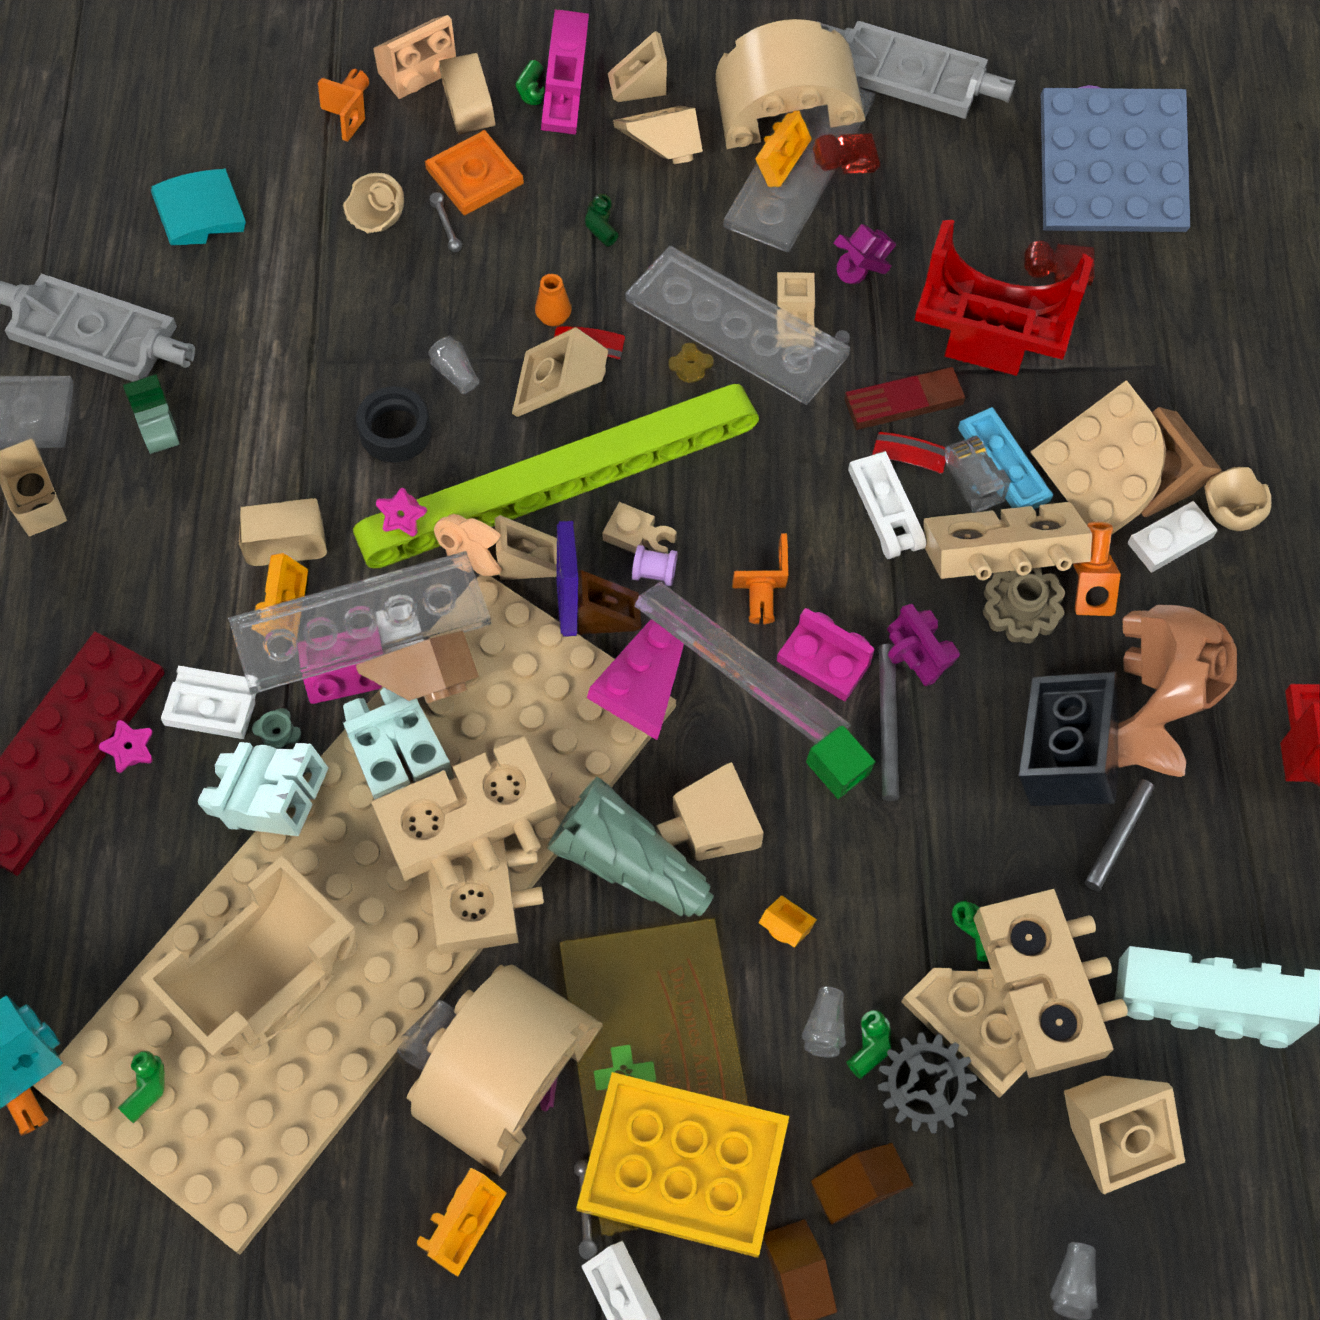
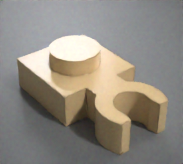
(633, 527)

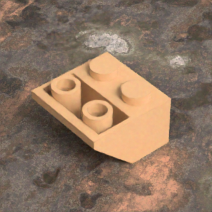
(414, 56)

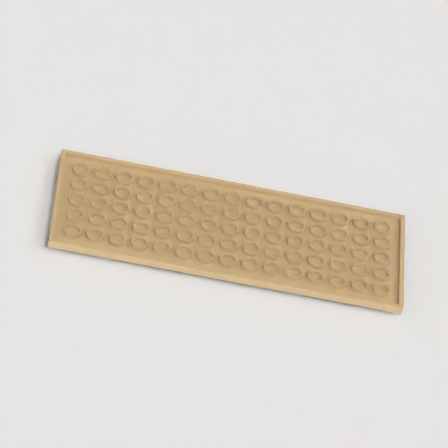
(248, 1128)

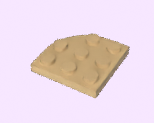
(1107, 458)

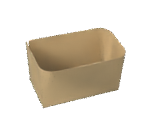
(467, 93)
(16, 463)
(282, 528)

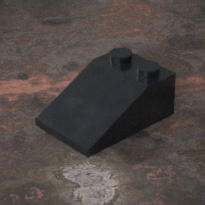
(1071, 740)

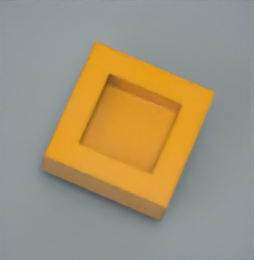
(787, 921)

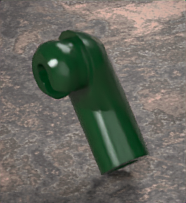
(597, 219)

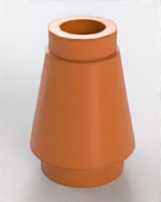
(552, 301)

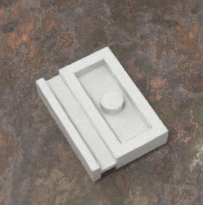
(209, 703)

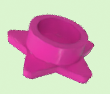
(405, 503)
(132, 756)

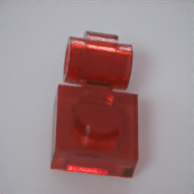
(851, 151)
(1041, 260)

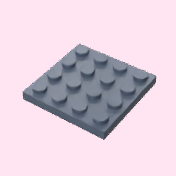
(1115, 160)

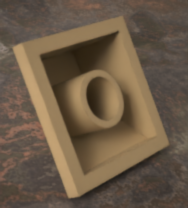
(667, 132)
(559, 370)
(1125, 1129)

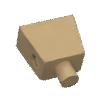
(713, 817)

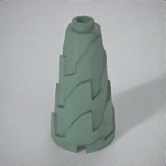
(624, 848)

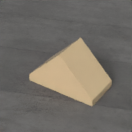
(641, 72)
(524, 551)

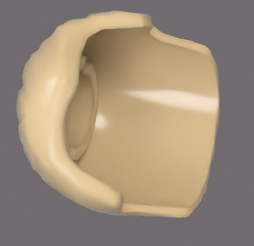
(374, 202)
(1238, 499)

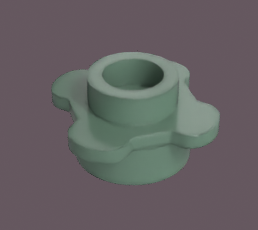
(276, 720)

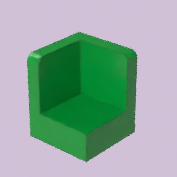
(840, 761)

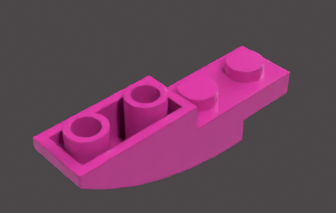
(564, 72)

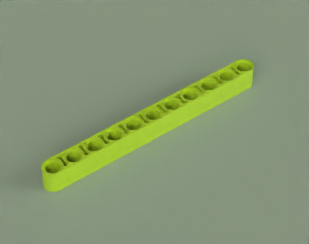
(567, 471)

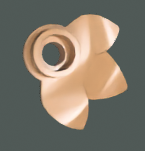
(469, 535)

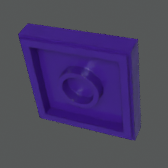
(567, 578)

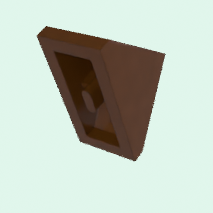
(605, 606)
(861, 1182)
(800, 1272)

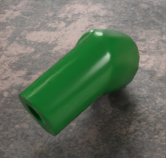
(527, 83)
(963, 915)
(876, 1043)
(149, 1085)

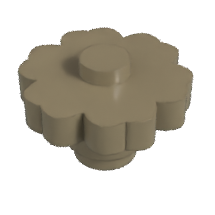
(1024, 604)

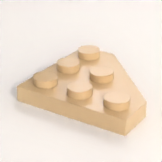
(970, 1012)

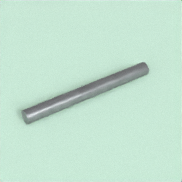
(888, 720)

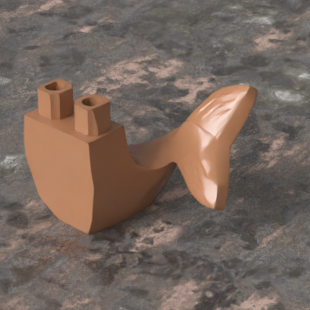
(1190, 666)

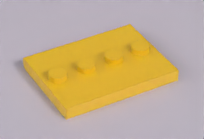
(683, 1164)

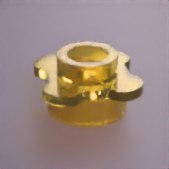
(690, 371)

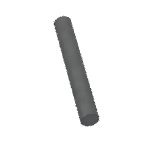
(1119, 835)

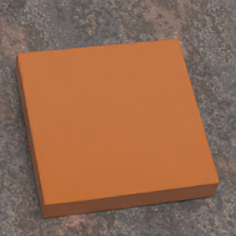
(474, 172)

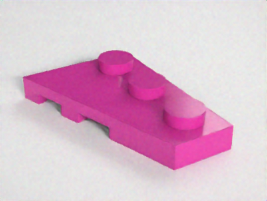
(640, 679)

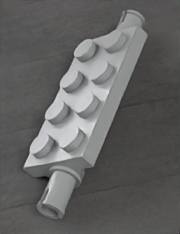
(920, 70)
(91, 328)

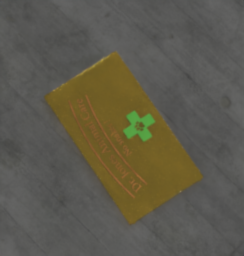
(660, 1015)

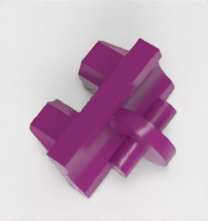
(866, 252)
(917, 645)

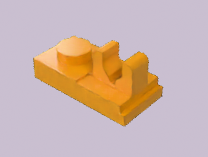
(783, 148)
(284, 580)
(464, 1222)

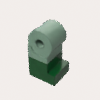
(152, 413)

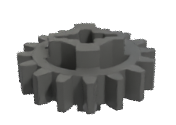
(916, 1063)

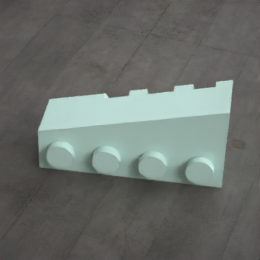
(1219, 995)

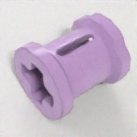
(654, 565)

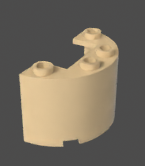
(784, 71)
(257, 967)
(498, 1064)

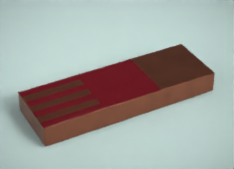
(904, 398)

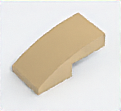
(797, 294)

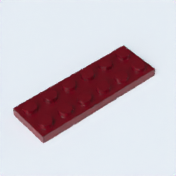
(62, 740)

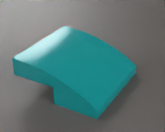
(198, 206)

